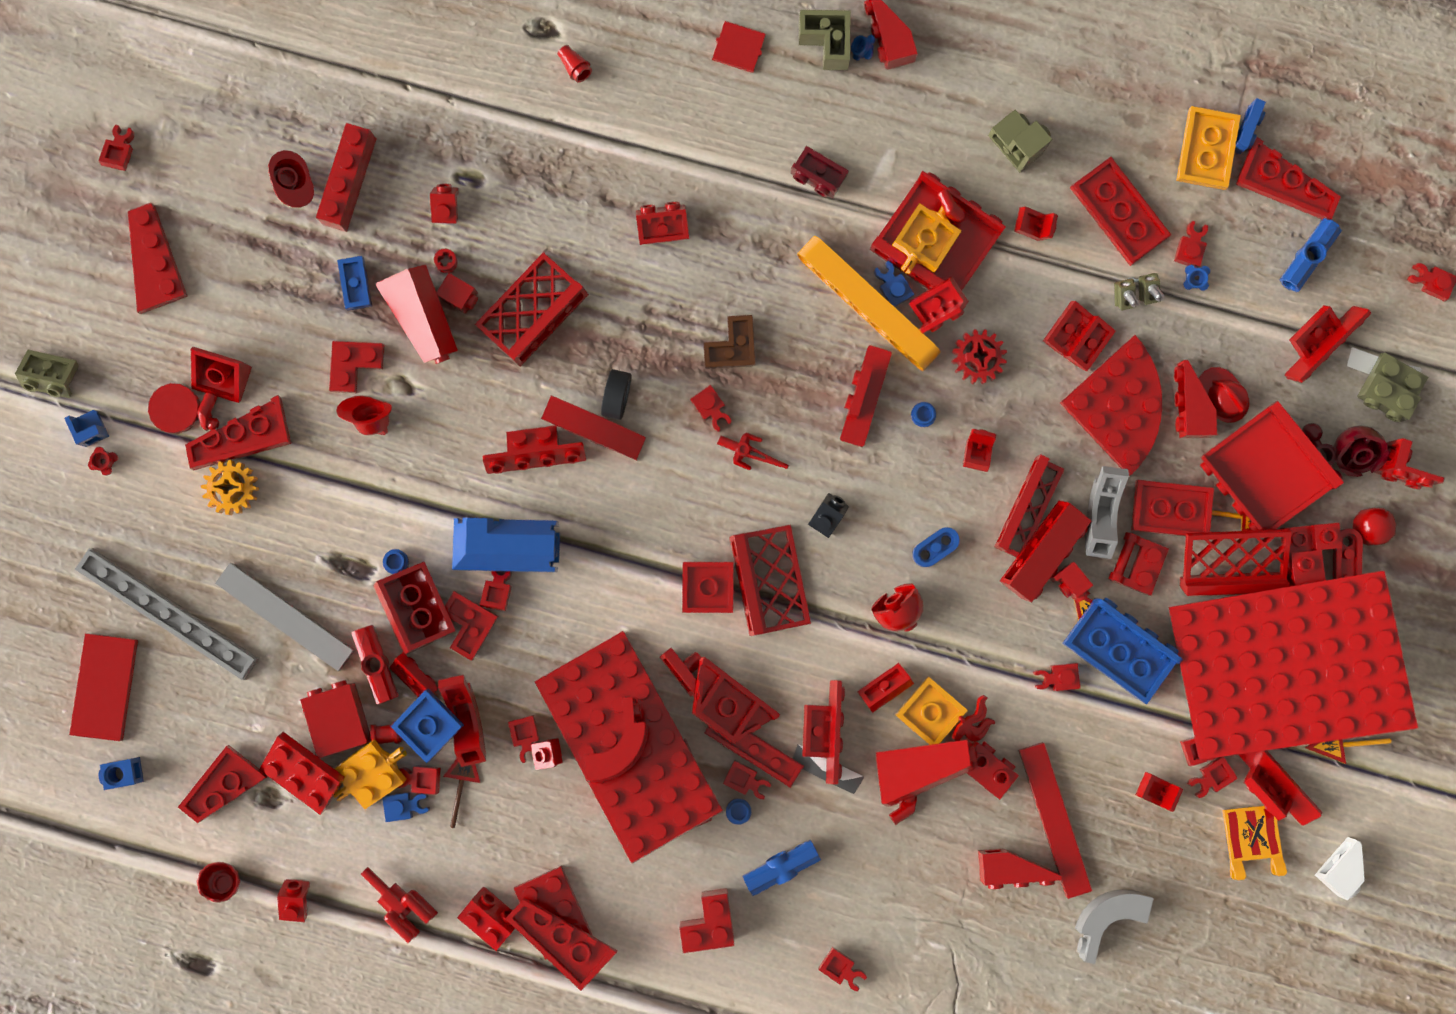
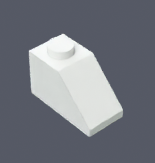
(1344, 870)

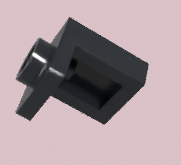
(828, 515)

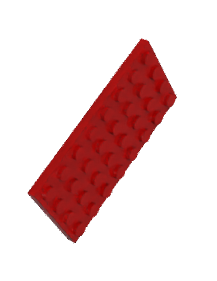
(665, 788)

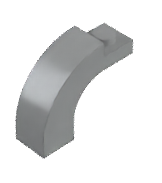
(1103, 511)
(1106, 910)

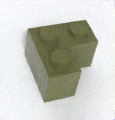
(828, 30)
(1019, 141)

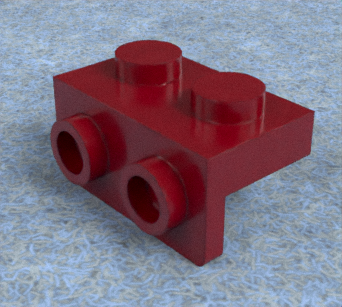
(819, 172)

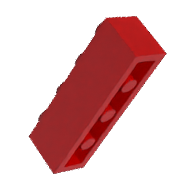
(346, 177)
(1046, 551)

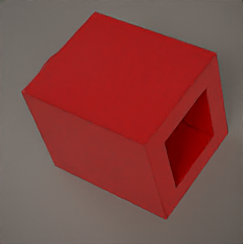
(457, 293)

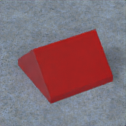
(218, 374)

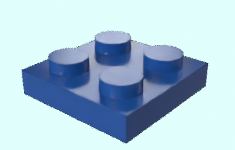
(427, 725)

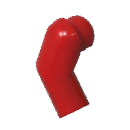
(204, 412)
(905, 810)

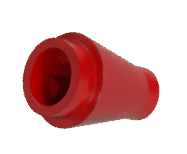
(576, 65)

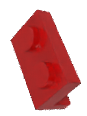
(939, 305)
(486, 918)

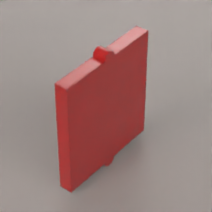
(738, 46)

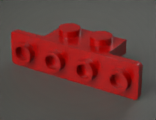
(1321, 337)
(865, 396)
(533, 449)
(822, 731)
(1278, 789)

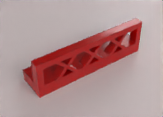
(1024, 500)

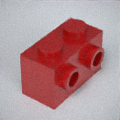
(991, 772)

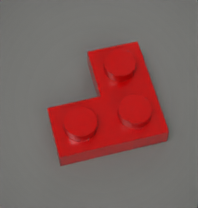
(348, 358)
(475, 624)

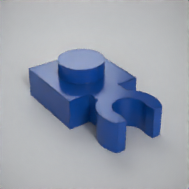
(894, 288)
(400, 806)

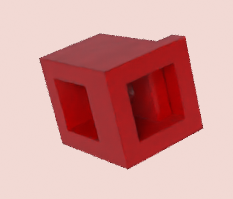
(1073, 582)

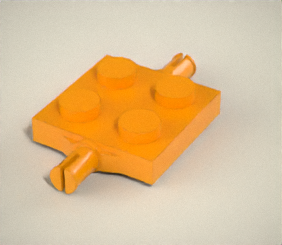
(926, 238)
(370, 774)

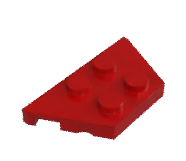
(728, 704)

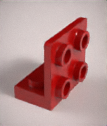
(1396, 469)

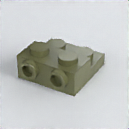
(1393, 388)

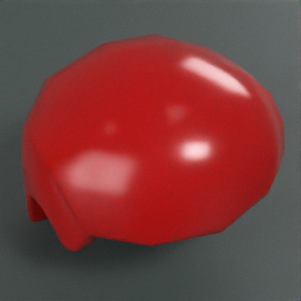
(1375, 525)
(218, 882)

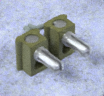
(1148, 291)

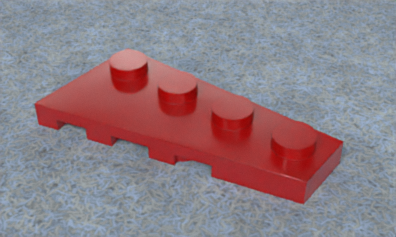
(1279, 180)

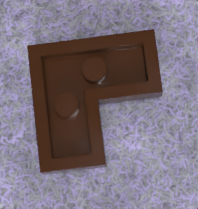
(735, 352)

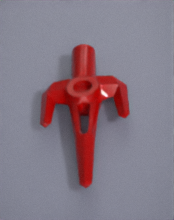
(743, 449)

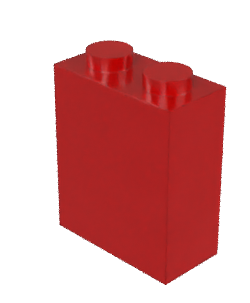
(335, 718)

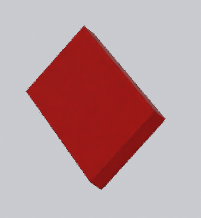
(1120, 211)
(103, 687)

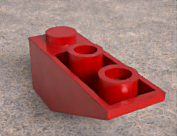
(893, 35)
(1195, 409)
(1006, 867)

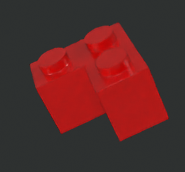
(714, 929)

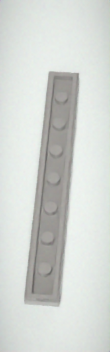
(167, 614)

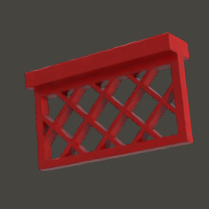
(546, 323)
(748, 582)
(1239, 582)

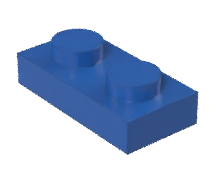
(1252, 118)
(354, 283)

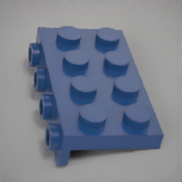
(1122, 649)

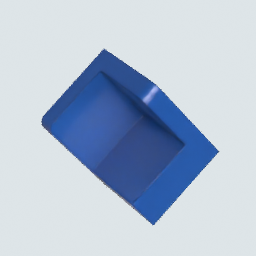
(87, 428)

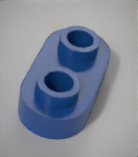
(935, 547)

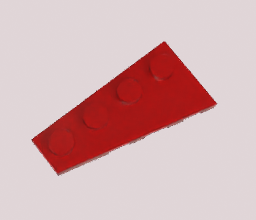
(154, 267)
(253, 433)
(563, 944)

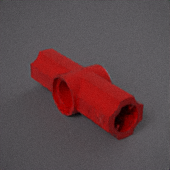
(369, 648)

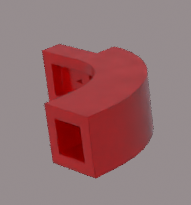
(461, 701)
(622, 757)

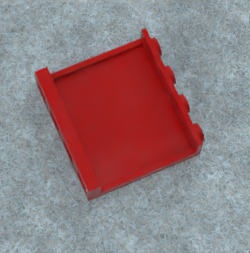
(970, 248)
(1270, 469)

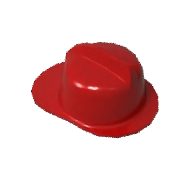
(291, 179)
(1226, 394)
(366, 414)

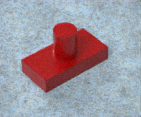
(682, 669)

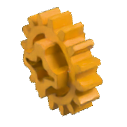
(229, 478)

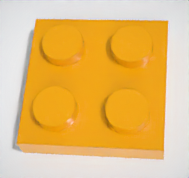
(931, 712)

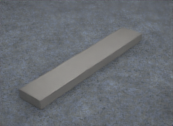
(285, 616)

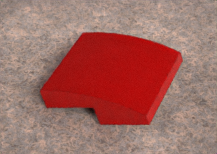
(1079, 335)

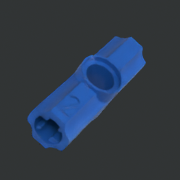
(1318, 244)
(781, 867)

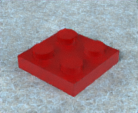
(707, 587)

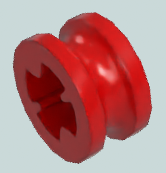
(440, 255)

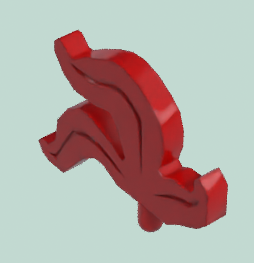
(972, 732)

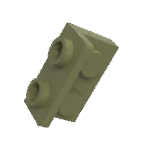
(46, 373)

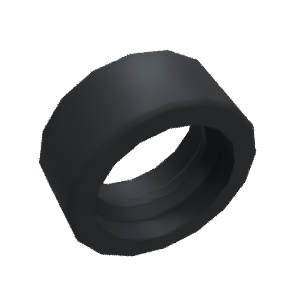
(616, 394)

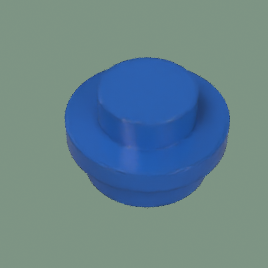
(923, 414)
(395, 561)
(738, 811)

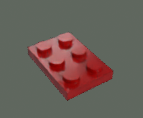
(1171, 508)
(301, 773)
(554, 894)

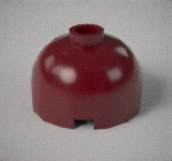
(1360, 450)

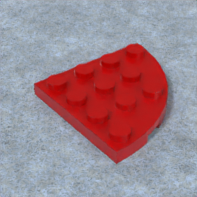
(1121, 405)

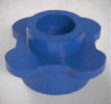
(862, 47)
(1202, 282)

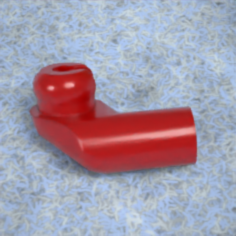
(952, 209)

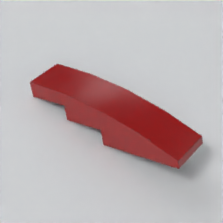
(593, 428)

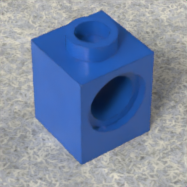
(131, 773)

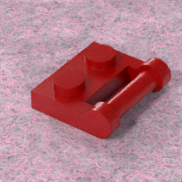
(1145, 567)

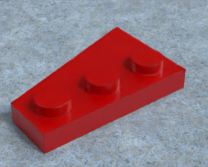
(221, 783)

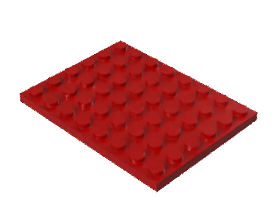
(1293, 666)

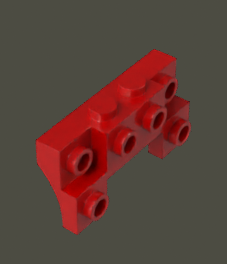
(1306, 549)

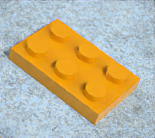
(1208, 148)

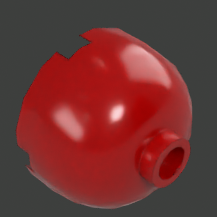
(899, 610)

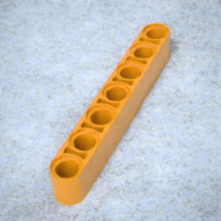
(868, 303)

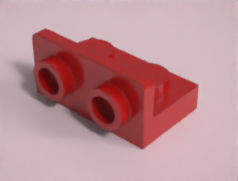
(662, 223)

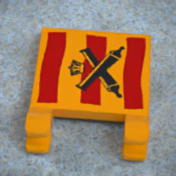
(1252, 835)

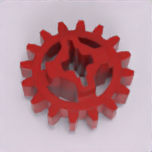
(978, 346)

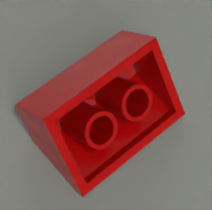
(414, 607)

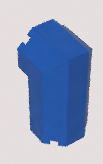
(505, 545)

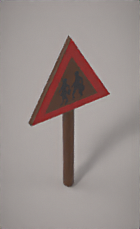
(466, 773)

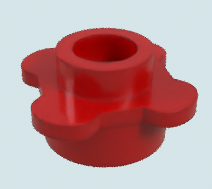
(96, 457)

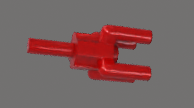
(399, 905)

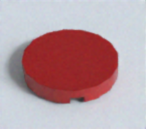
(173, 408)

